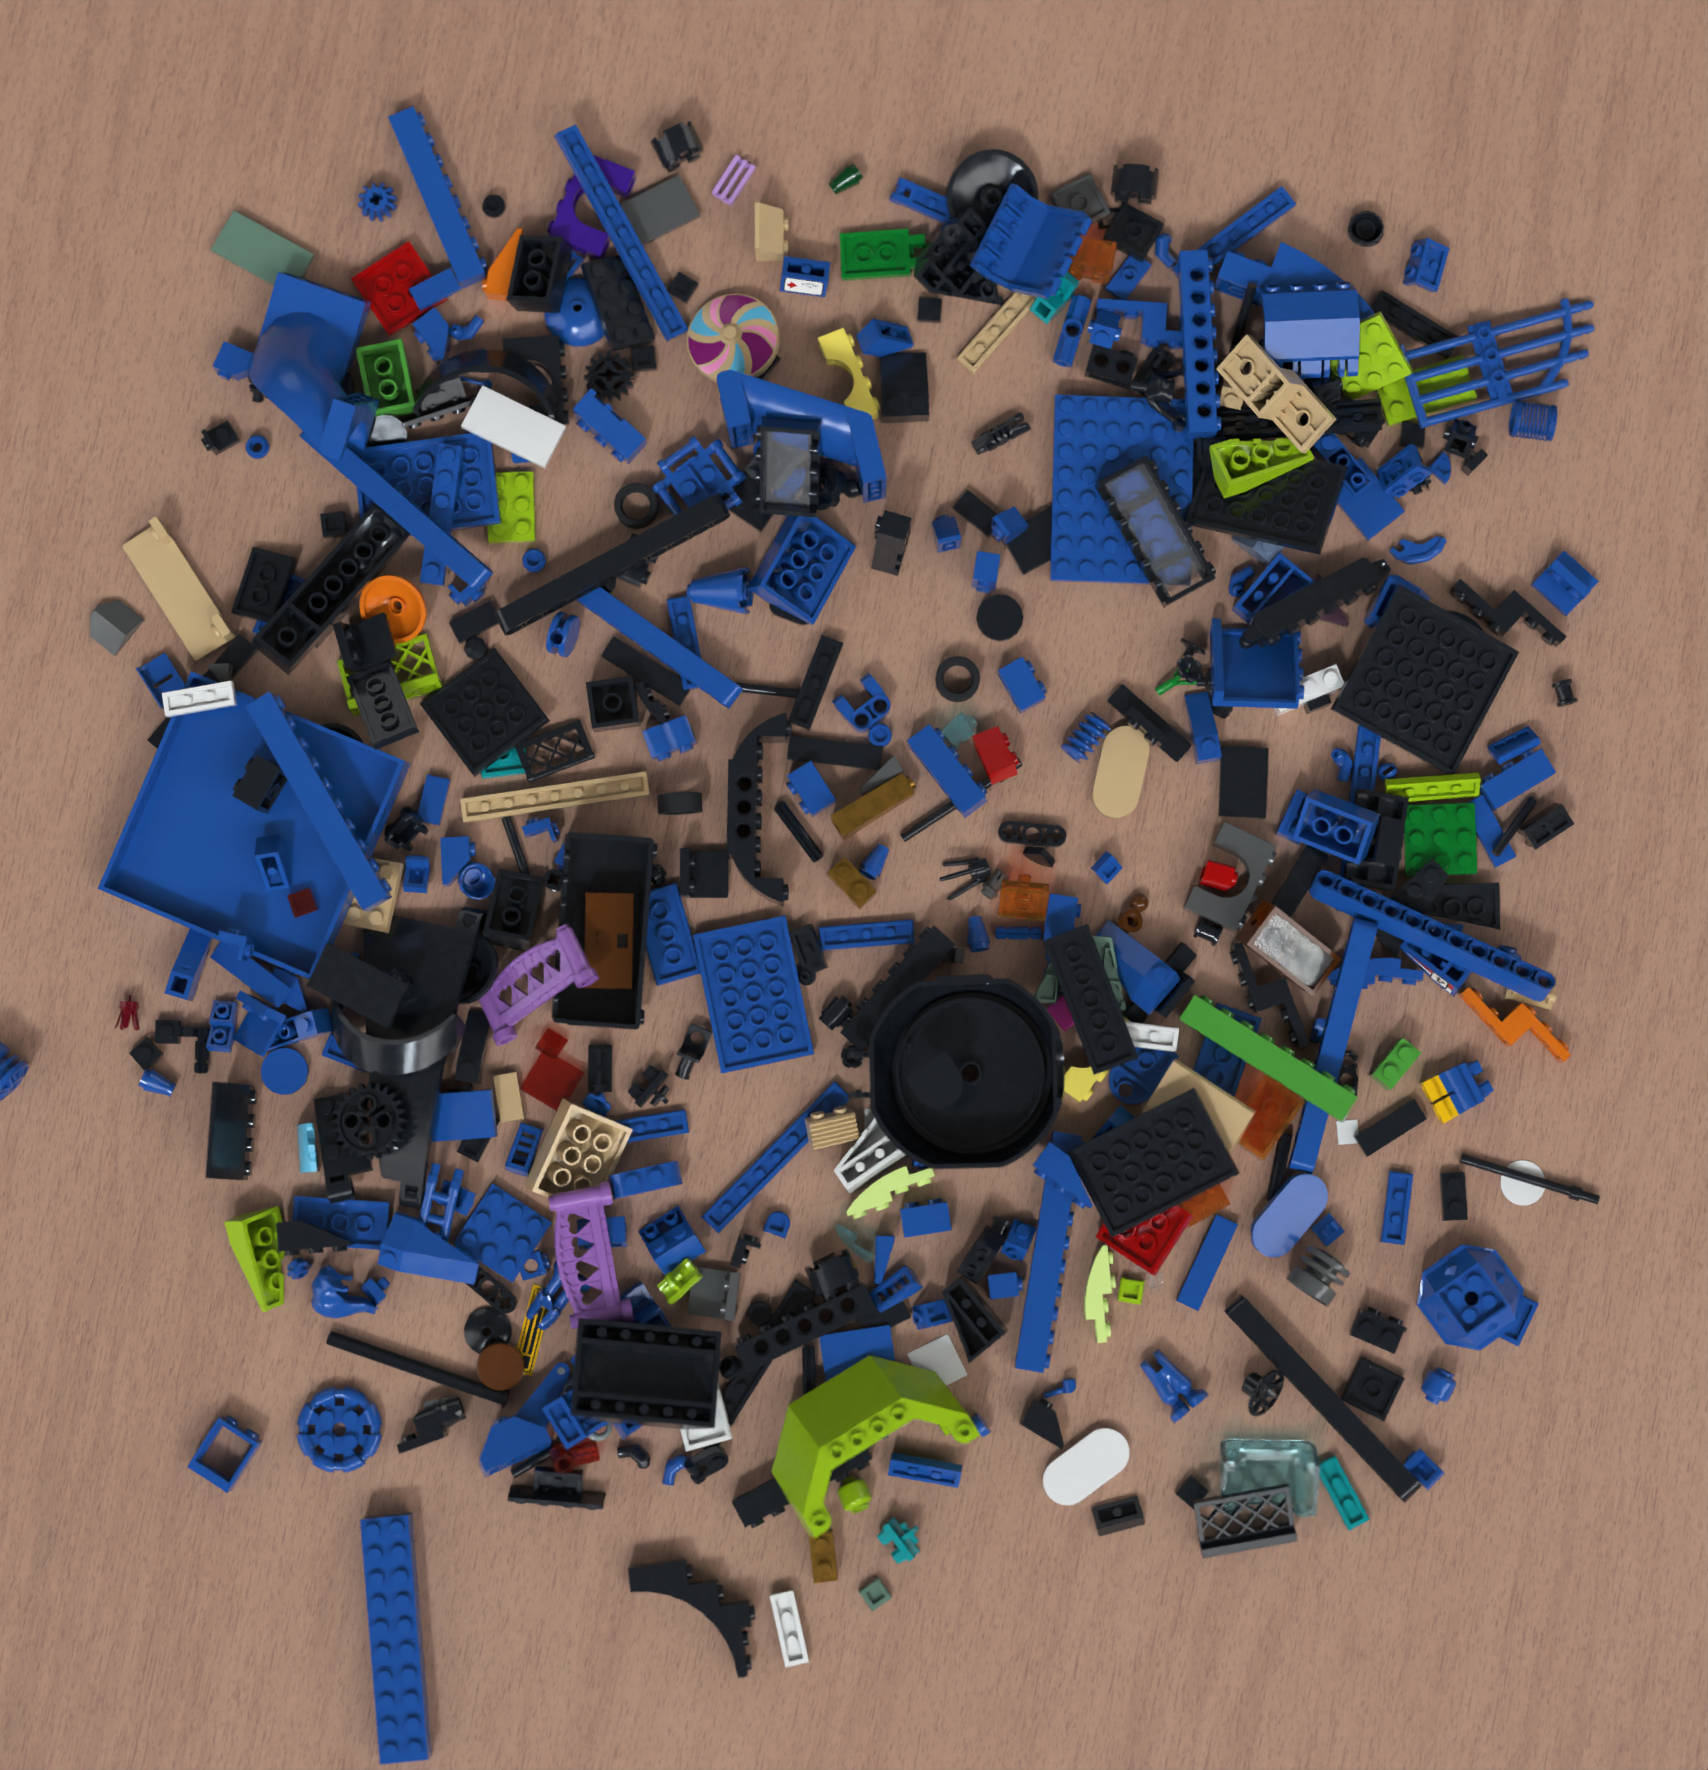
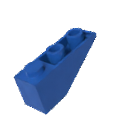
(1331, 450)
(188, 966)
(303, 1027)
(1060, 1169)

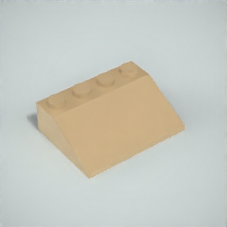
(1226, 1112)
(577, 1151)

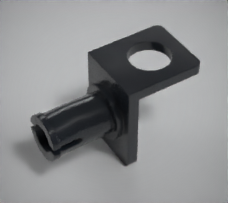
(691, 1052)

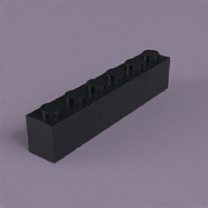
(915, 968)
(770, 1499)

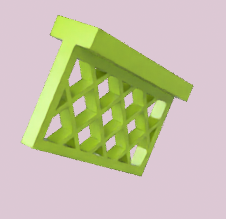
(411, 687)

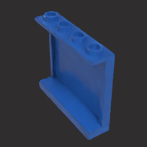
(1256, 675)

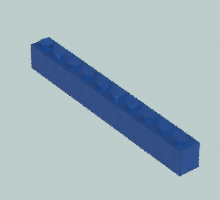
(319, 802)
(1045, 1269)

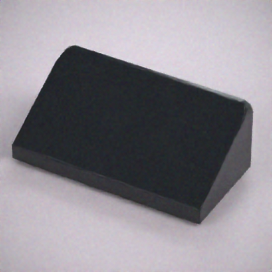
(1118, 1516)

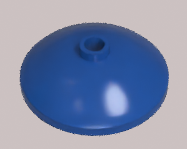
(574, 327)

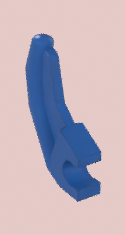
(1418, 553)

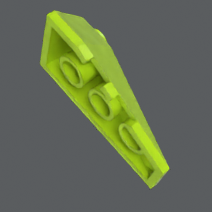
(1248, 464)
(256, 1249)

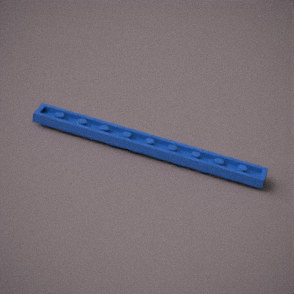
(621, 232)

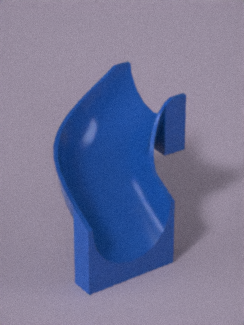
(304, 356)

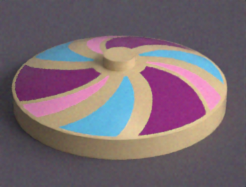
(733, 335)

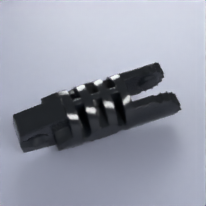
(1000, 434)

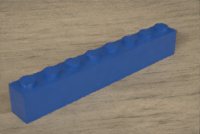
(437, 196)

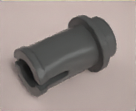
(994, 885)

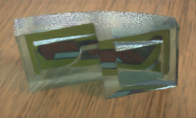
(849, 1238)

